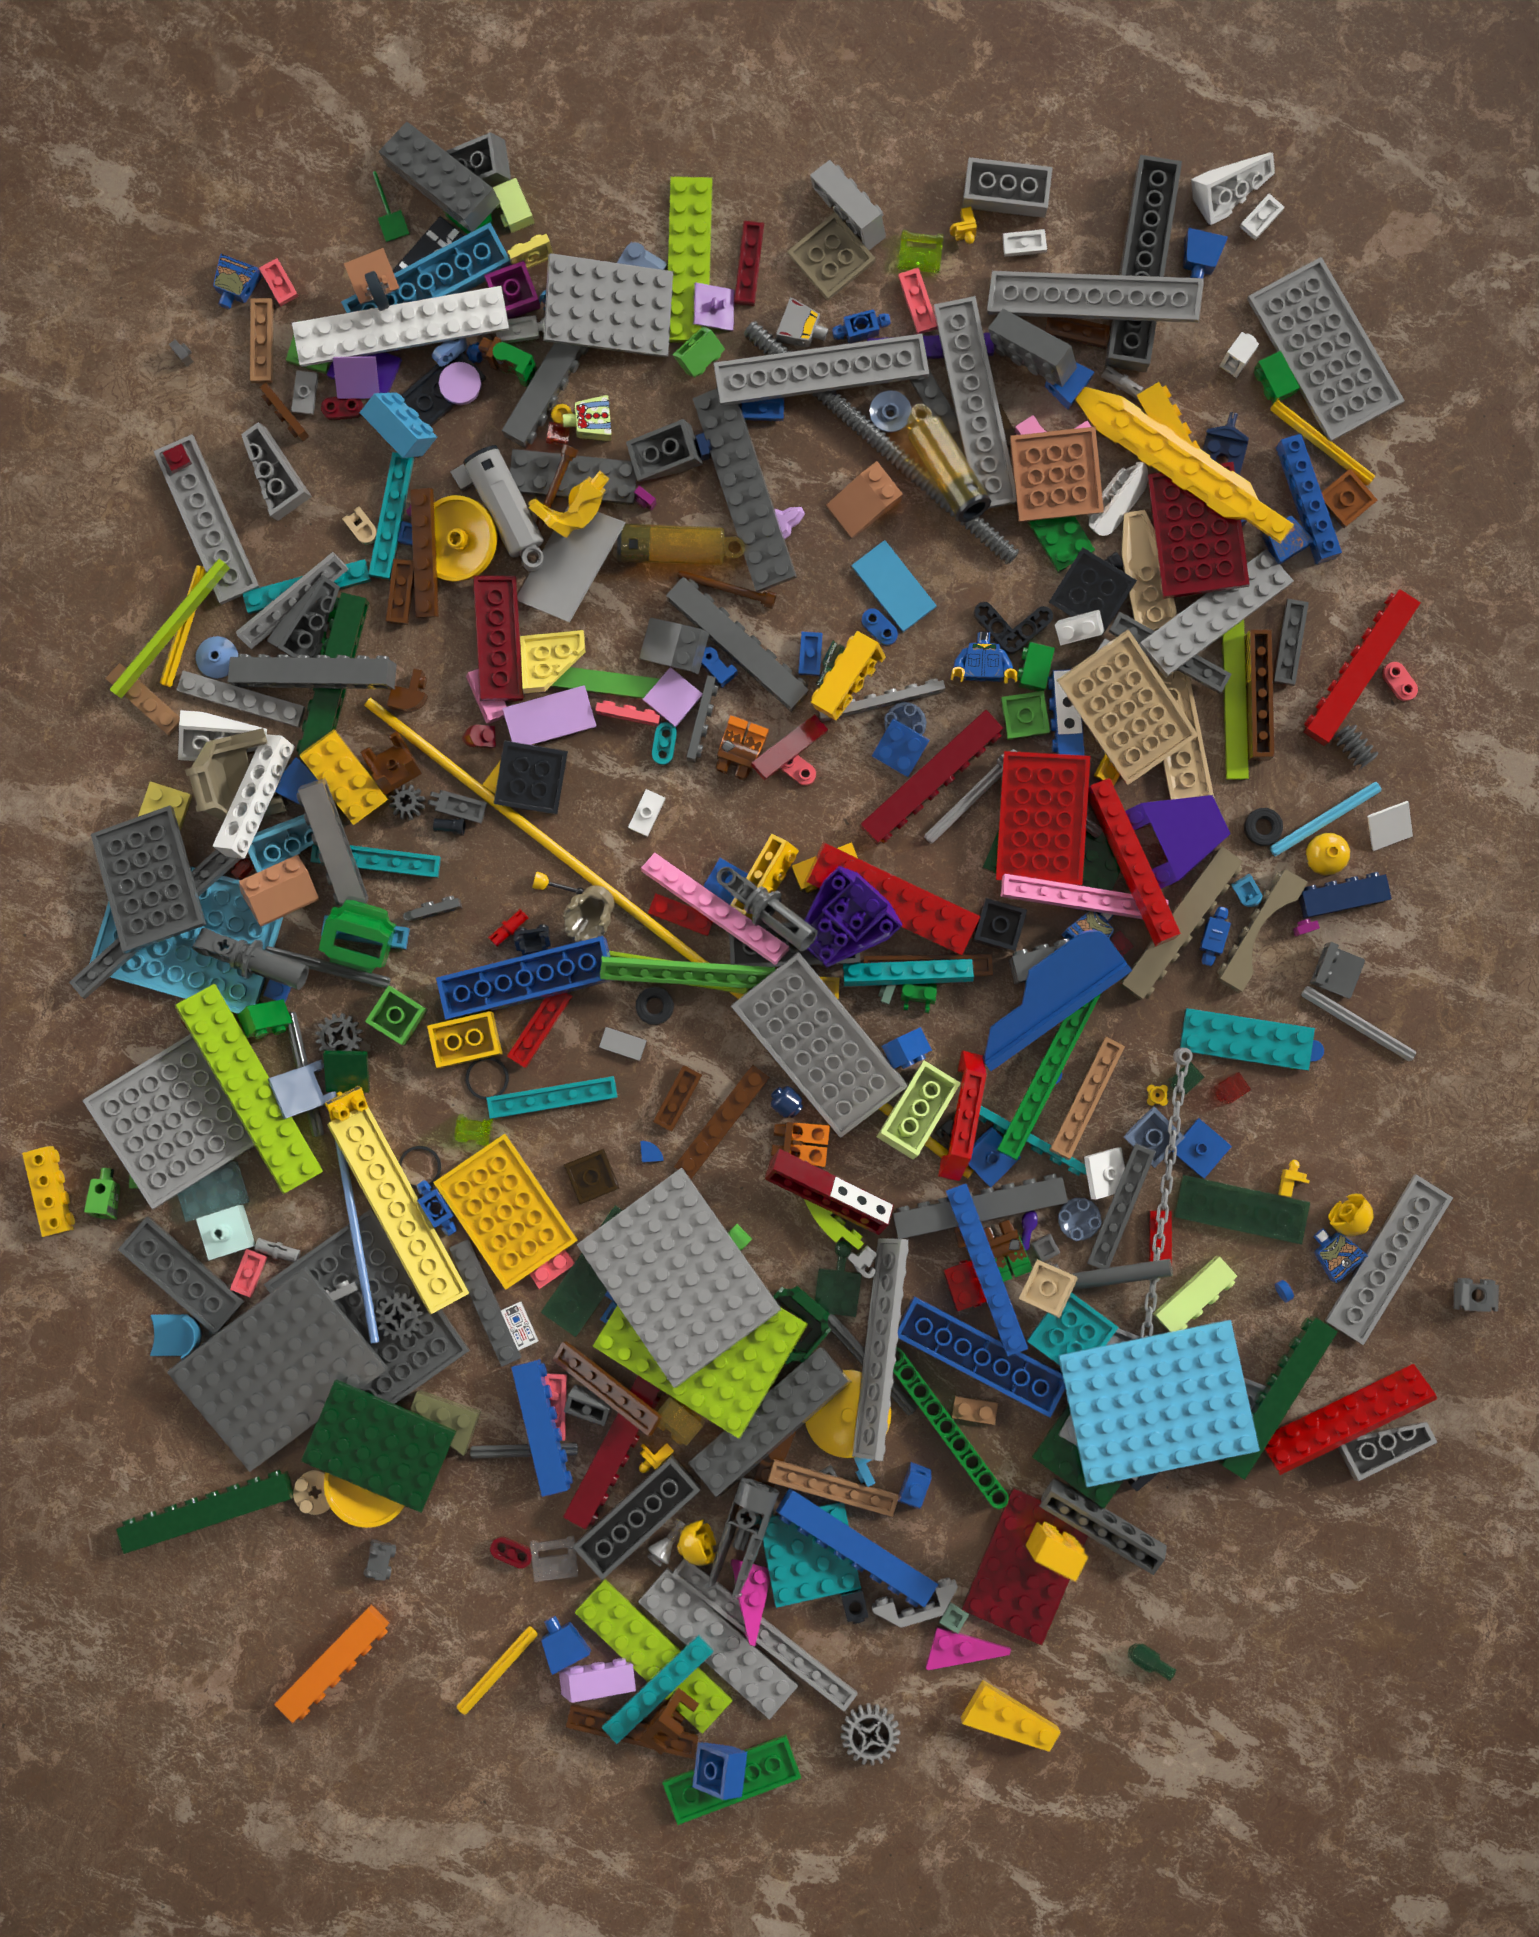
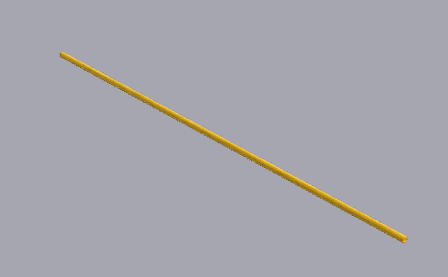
(571, 861)

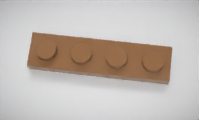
(261, 340)
(148, 702)

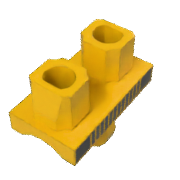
(345, 1103)

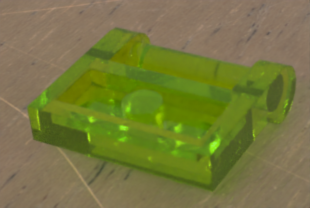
(922, 258)

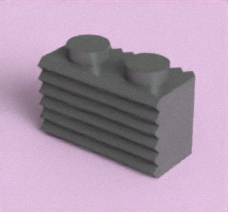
(587, 1405)

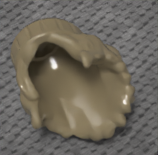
(589, 914)

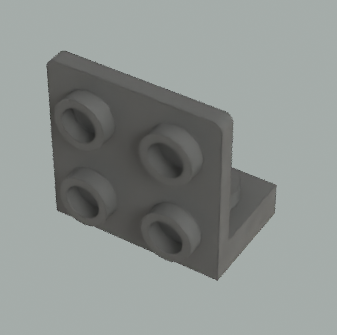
(1337, 970)

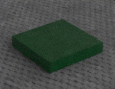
(346, 1070)

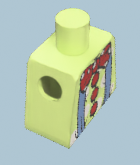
(591, 419)

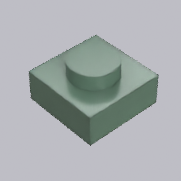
(886, 993)
(953, 1617)

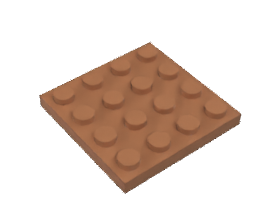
(1056, 474)

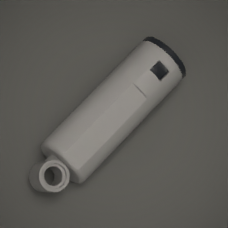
(505, 505)

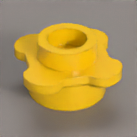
(1162, 1099)

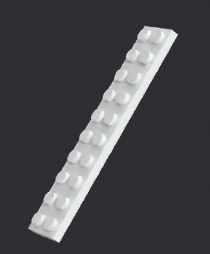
(401, 326)

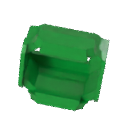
(361, 921)

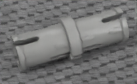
(1122, 382)
(277, 1250)

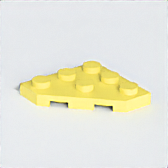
(548, 657)

